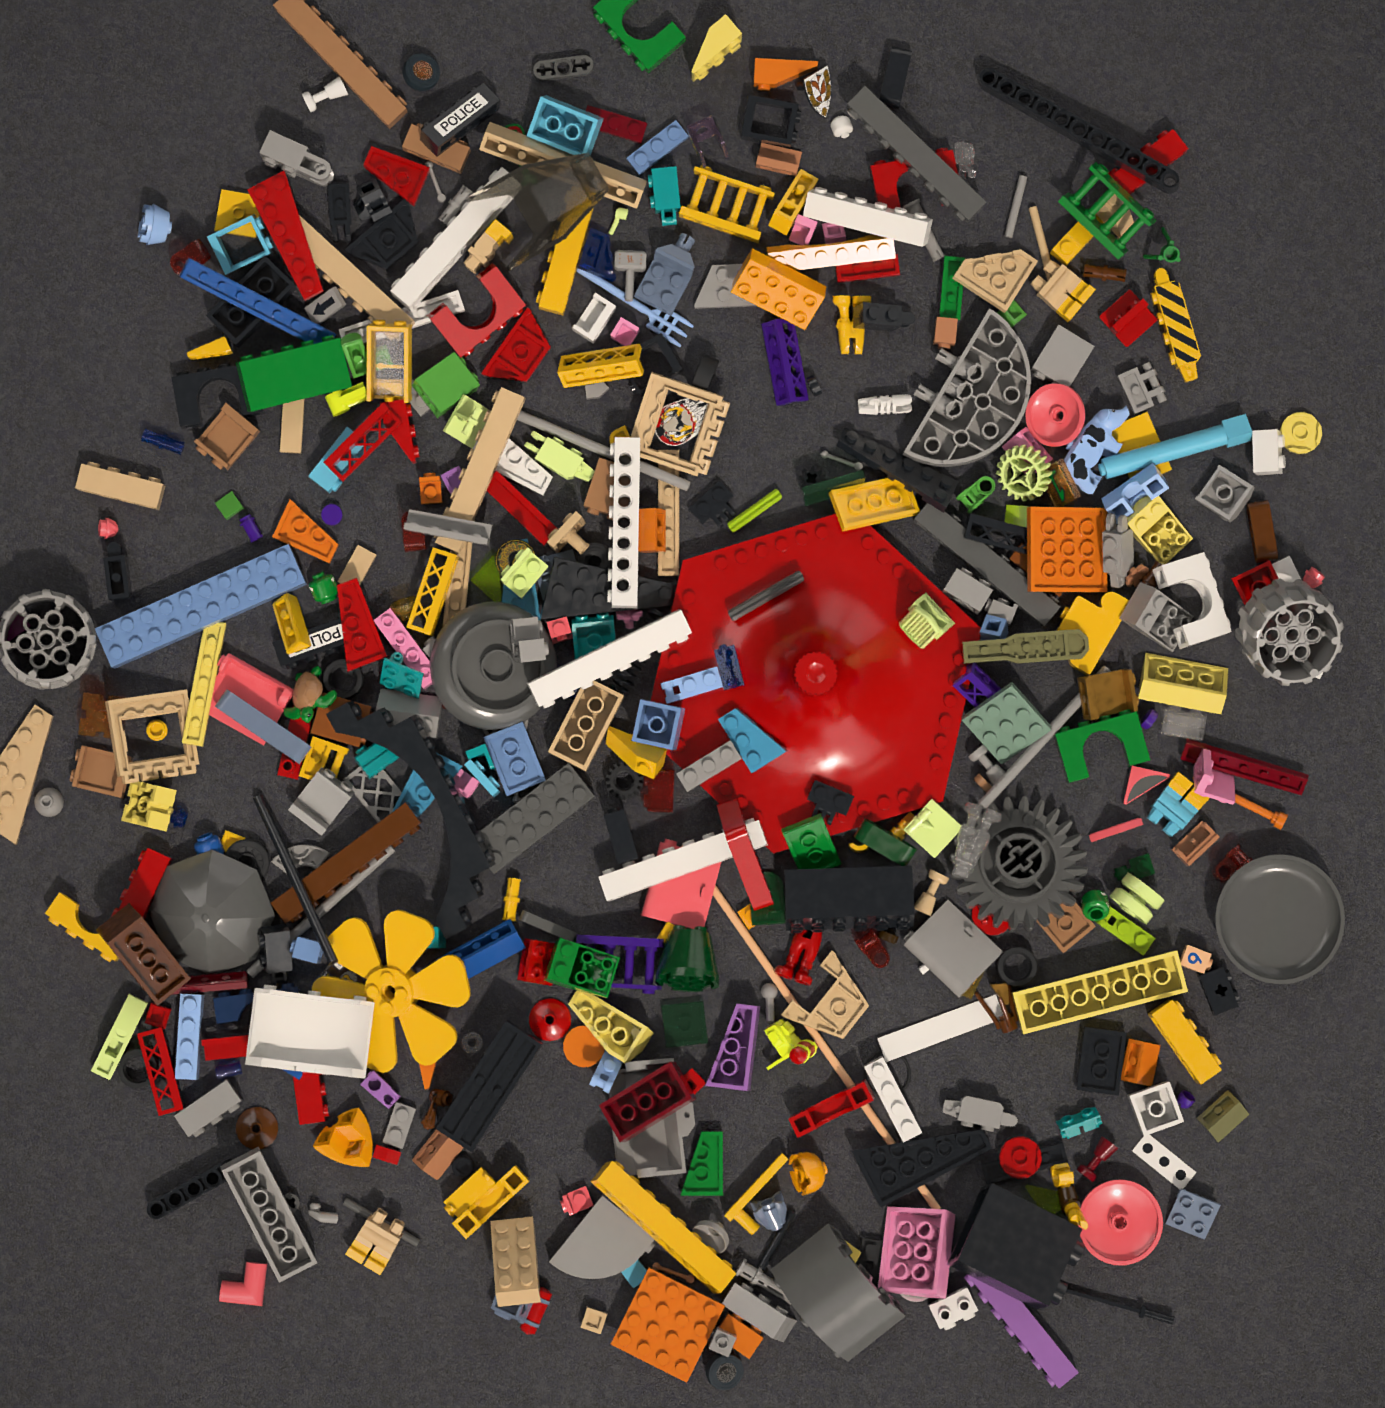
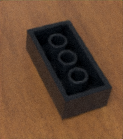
(262, 279)

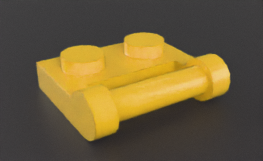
(318, 757)

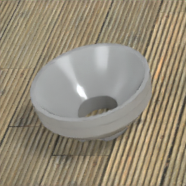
(716, 1239)

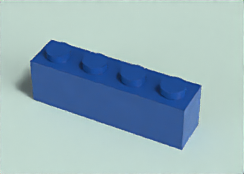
(489, 948)

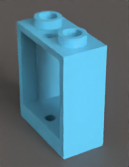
(221, 252)

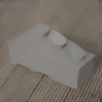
(759, 1311)

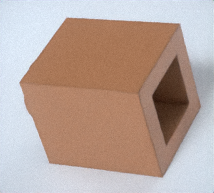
(945, 332)

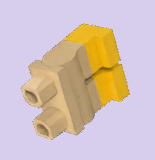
(486, 246)
(1063, 291)
(381, 1235)

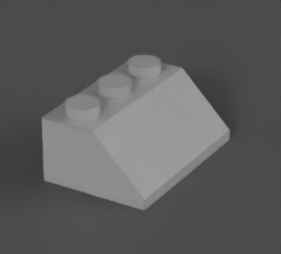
(404, 706)

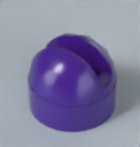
(1186, 1099)

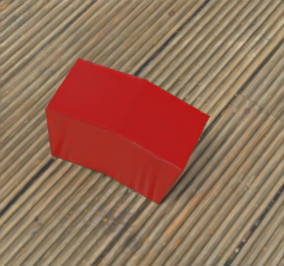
(386, 1154)

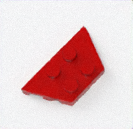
(519, 352)

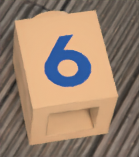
(1196, 959)

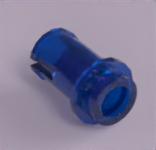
(228, 1070)

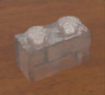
(1183, 724)

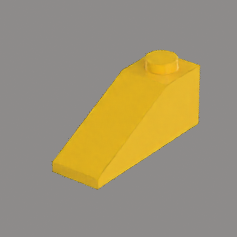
(792, 202)
(1072, 243)
(638, 756)

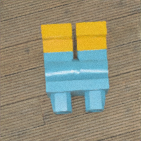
(1173, 810)

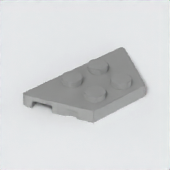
(717, 289)

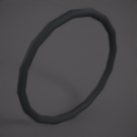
(907, 1065)

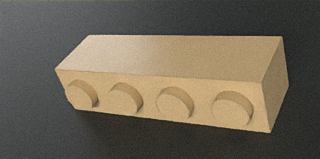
(121, 487)

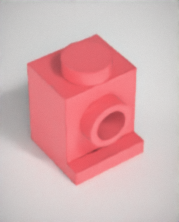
(559, 630)

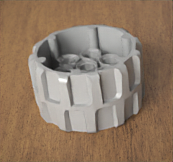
(87, 632)
(1316, 649)

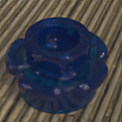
(179, 818)

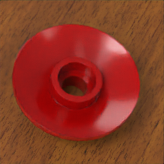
(552, 1008)

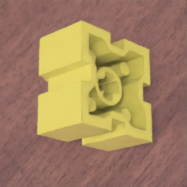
(149, 805)

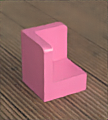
(803, 230)
(624, 332)
(465, 783)

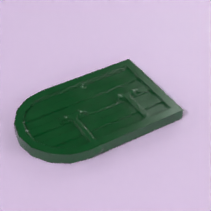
(774, 913)

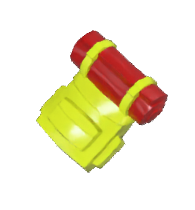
(788, 1044)

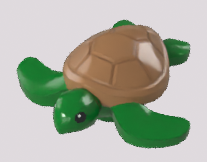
(308, 696)

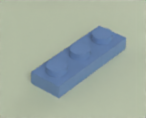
(657, 147)

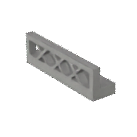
(448, 527)

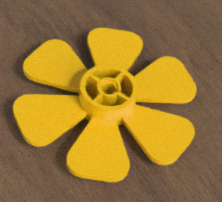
(439, 983)

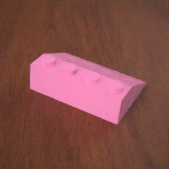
(916, 1251)

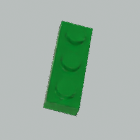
(951, 290)

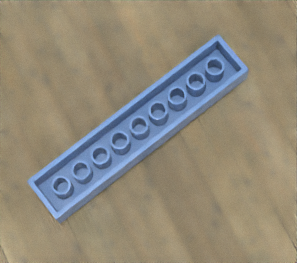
(200, 606)

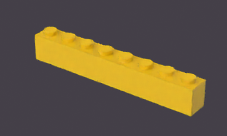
(663, 1226)

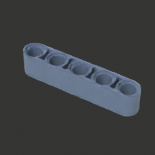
(263, 726)

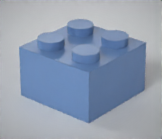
(658, 724)

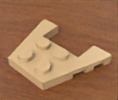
(839, 1006)

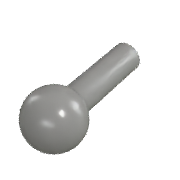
(769, 992)

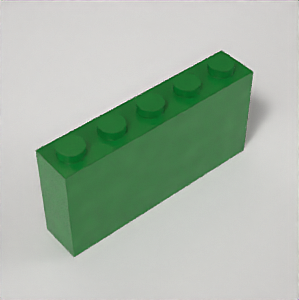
(293, 373)

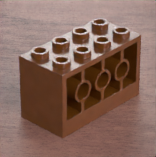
(143, 954)

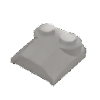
(1225, 494)

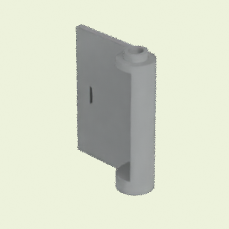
(949, 950)

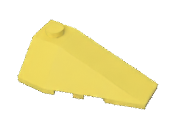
(614, 1030)

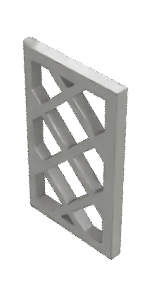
(359, 792)

